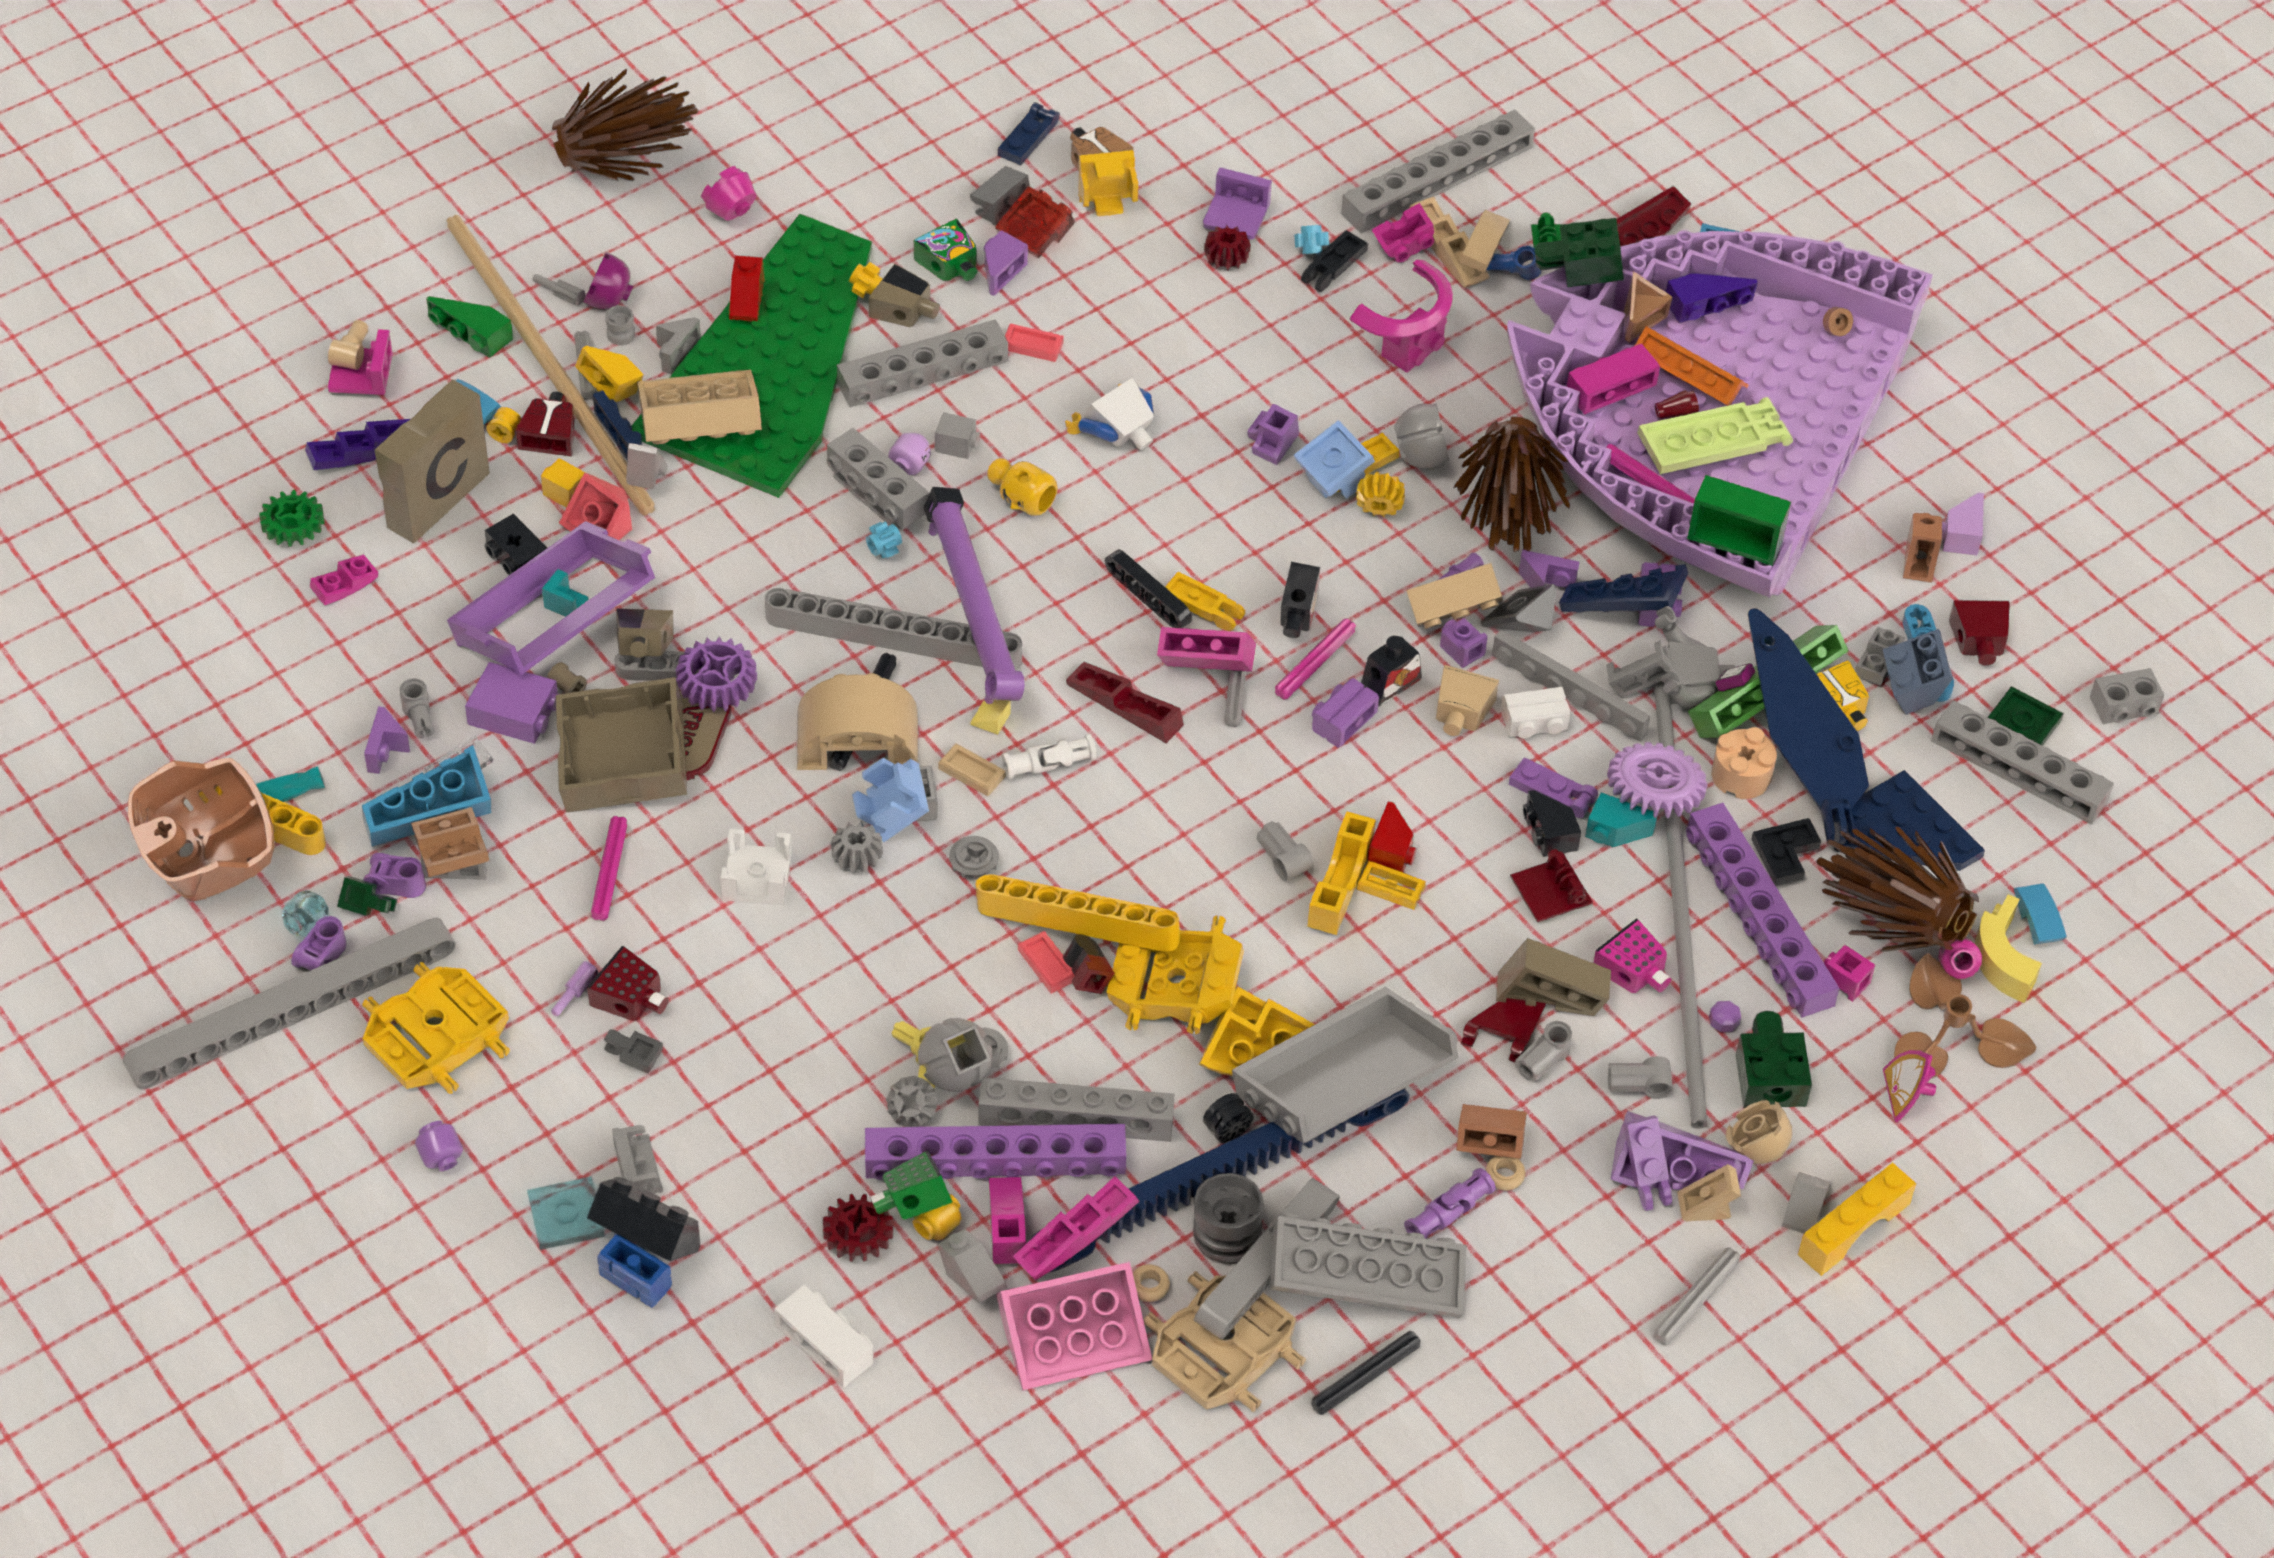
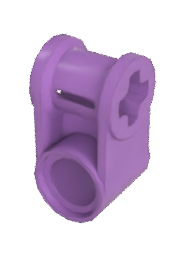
(396, 875)
(318, 947)

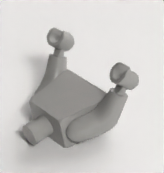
(1693, 663)

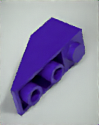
(1705, 294)

